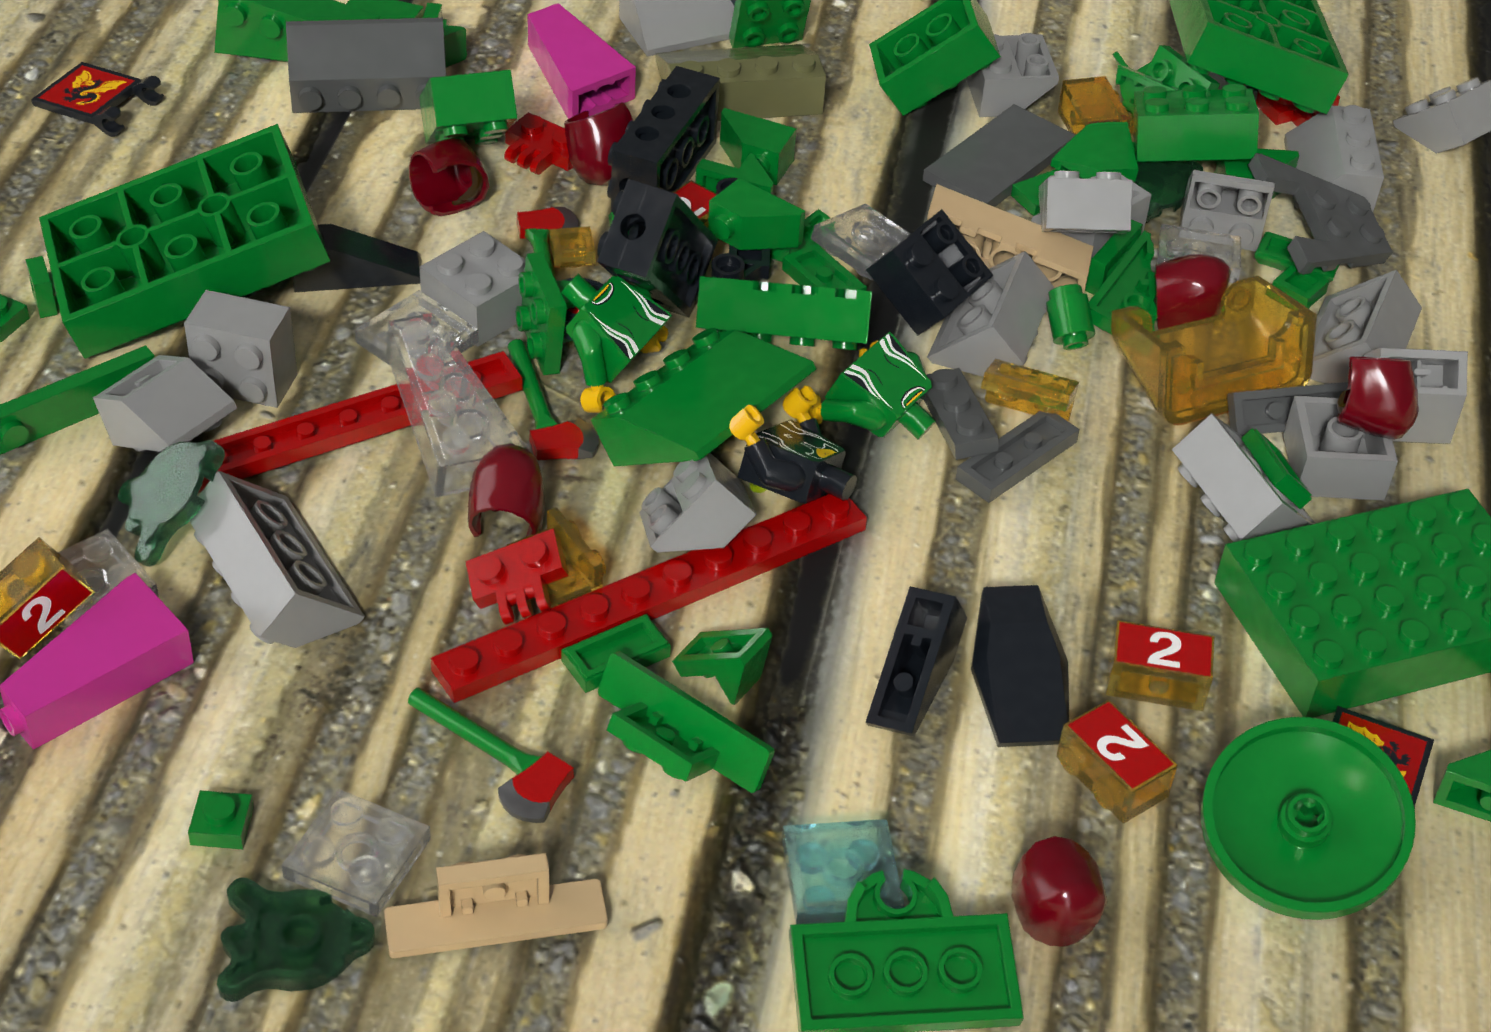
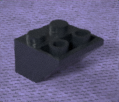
(929, 272)

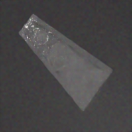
(444, 402)

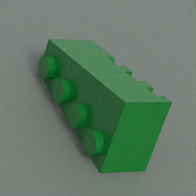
(259, 26)
(785, 310)

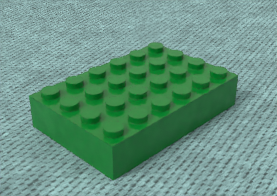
(1265, 45)
(160, 241)
(1368, 601)

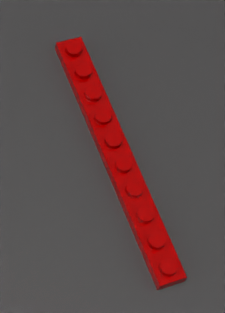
(652, 592)

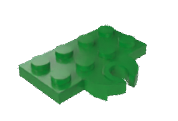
(904, 965)

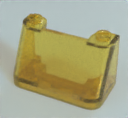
(1253, 345)

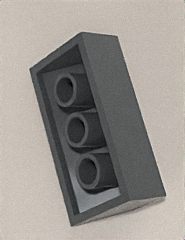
(362, 63)

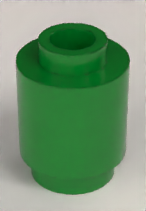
(1070, 316)

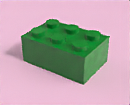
(933, 52)
(468, 107)
(1195, 123)

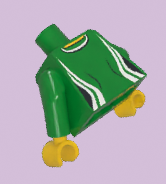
(611, 332)
(879, 391)

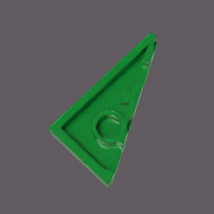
(1128, 285)

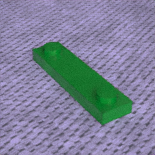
(63, 401)

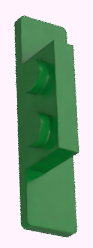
(678, 728)

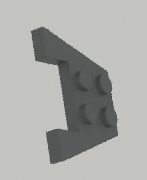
(1337, 217)

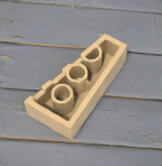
(1002, 235)

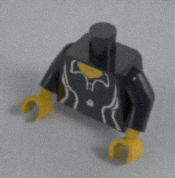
(792, 455)

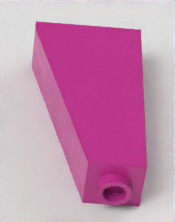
(578, 63)
(95, 664)

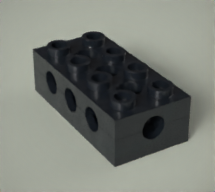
(668, 134)
(664, 246)

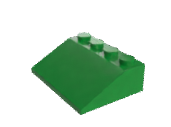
(691, 399)

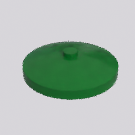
(1307, 818)

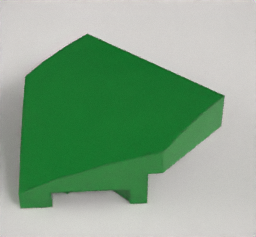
(1099, 149)

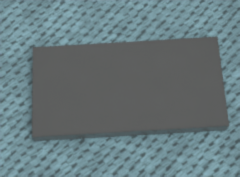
(999, 155)

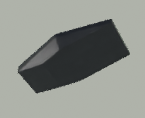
(1020, 667)

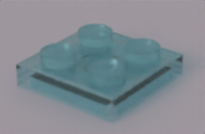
(828, 862)

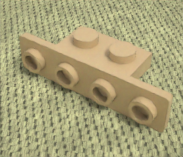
(494, 905)

